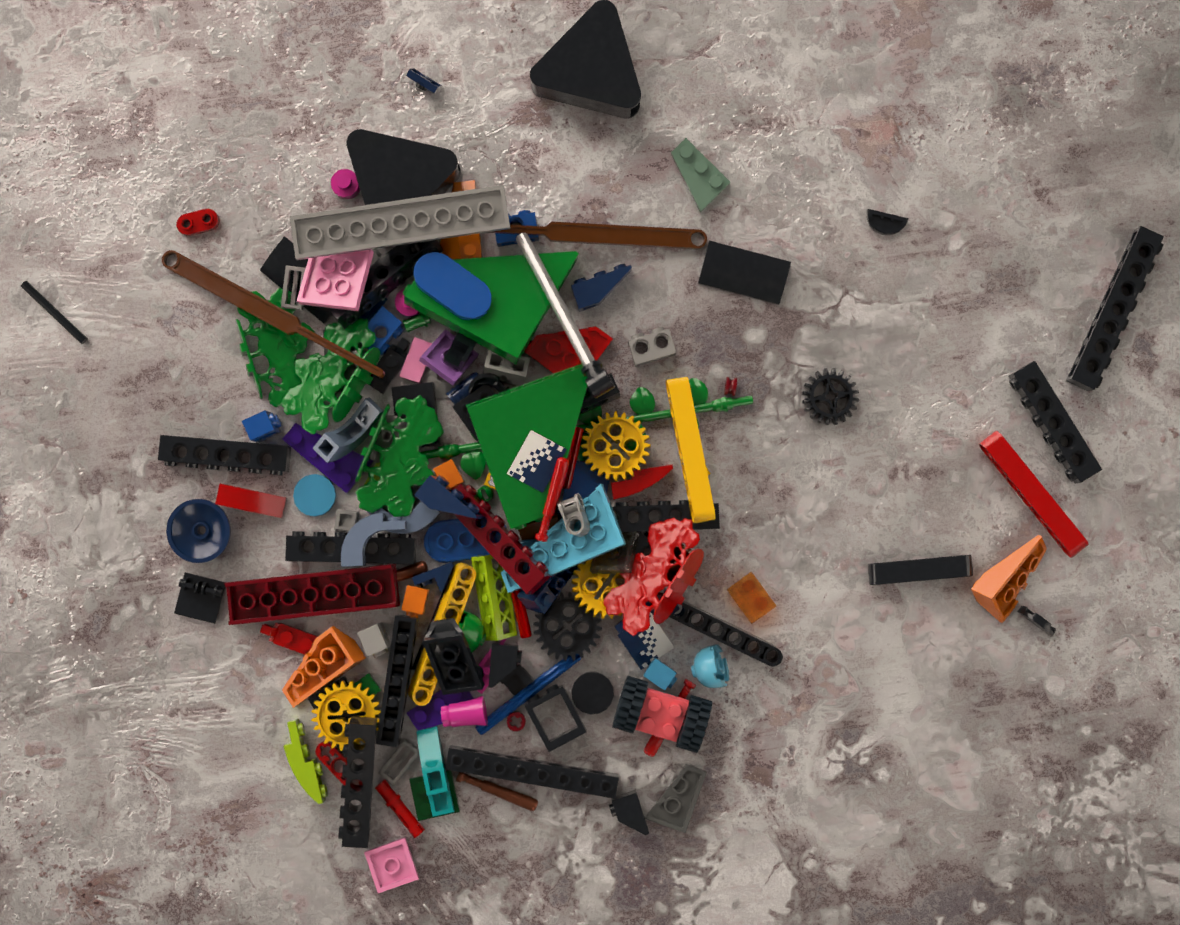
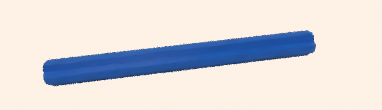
(527, 693)

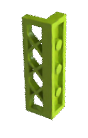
(490, 598)

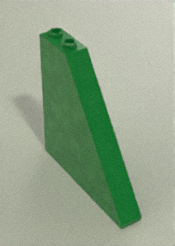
(516, 301)
(505, 420)

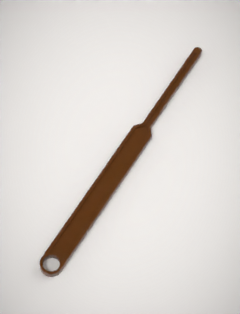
(611, 234)
(257, 306)

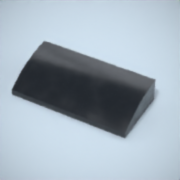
(275, 270)
(744, 272)

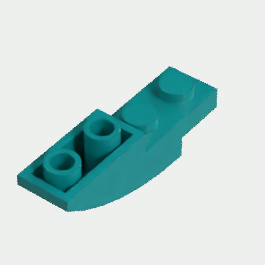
(434, 771)

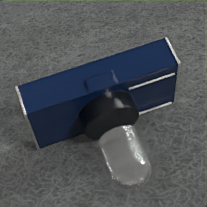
(422, 82)

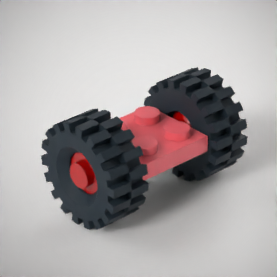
(662, 714)

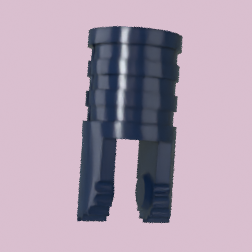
(460, 390)

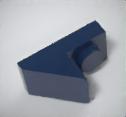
(440, 574)

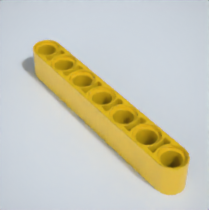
(690, 450)
(447, 602)

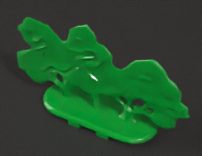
(277, 347)
(325, 375)
(401, 462)

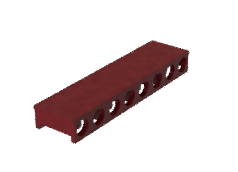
(312, 594)

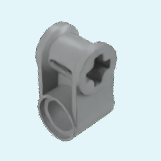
(572, 512)

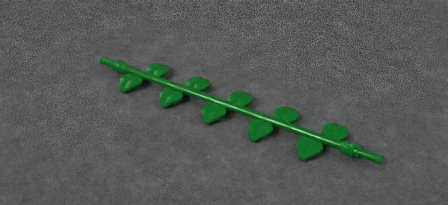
(641, 403)

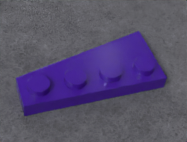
(341, 472)

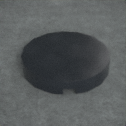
(592, 693)

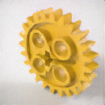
(602, 459)
(587, 596)
(343, 696)

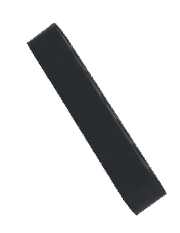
(724, 631)

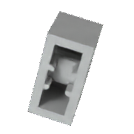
(507, 371)
(375, 640)

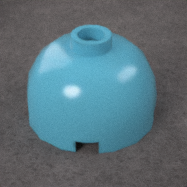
(710, 667)

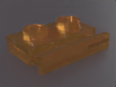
(751, 597)

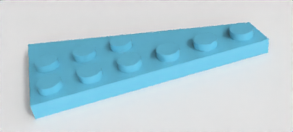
(568, 550)

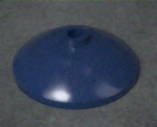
(185, 534)

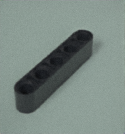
(920, 570)

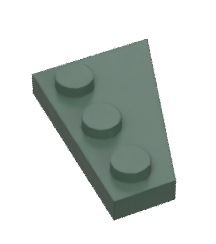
(701, 176)

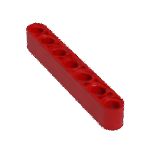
(1033, 494)

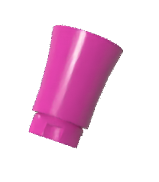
(465, 713)

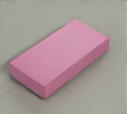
(414, 369)

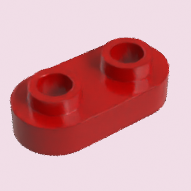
(197, 222)

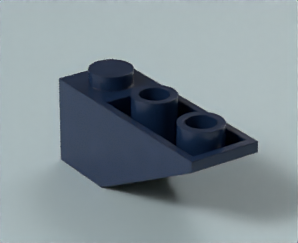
(594, 291)
(439, 496)
(547, 593)

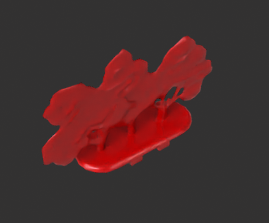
(650, 576)

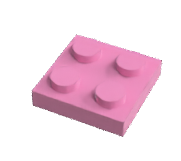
(391, 865)

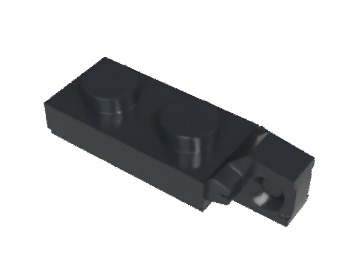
(391, 364)

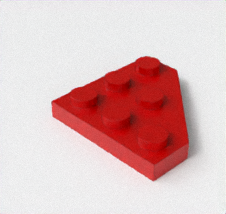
(557, 353)

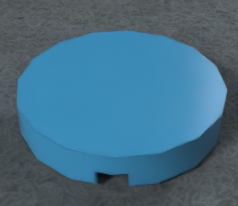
(314, 495)

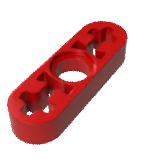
(324, 759)

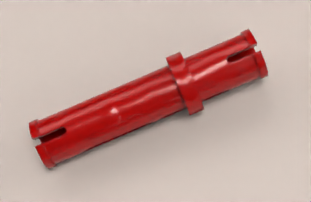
(402, 812)

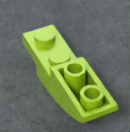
(306, 771)

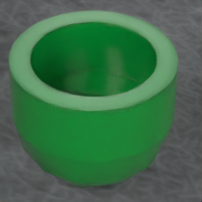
(489, 492)

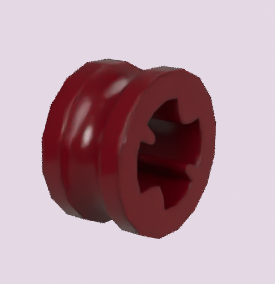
(730, 386)
(517, 714)

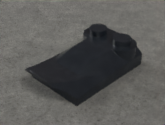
(452, 658)

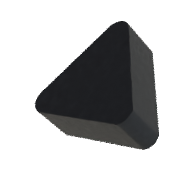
(590, 66)
(399, 168)

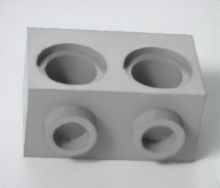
(653, 351)

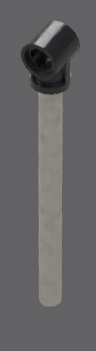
(597, 378)

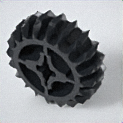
(822, 398)

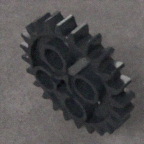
(580, 642)

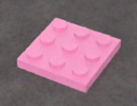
(336, 280)

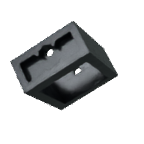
(565, 737)

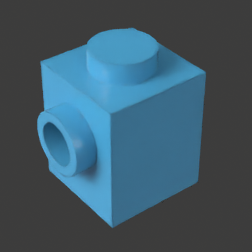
(660, 674)

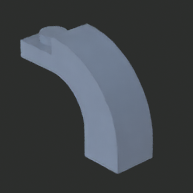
(346, 438)
(416, 521)
(356, 540)

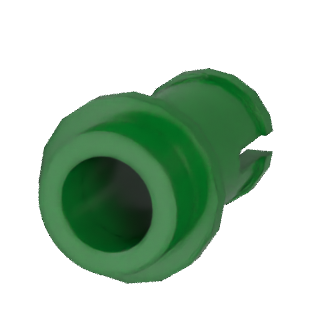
(416, 322)

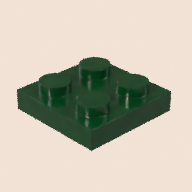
(421, 799)

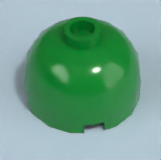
(472, 629)

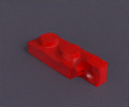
(289, 637)

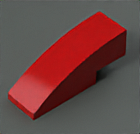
(641, 481)
(250, 500)

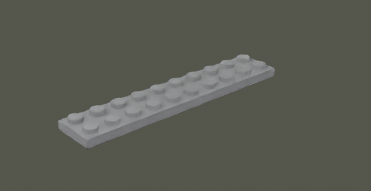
(399, 222)

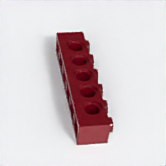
(499, 551)

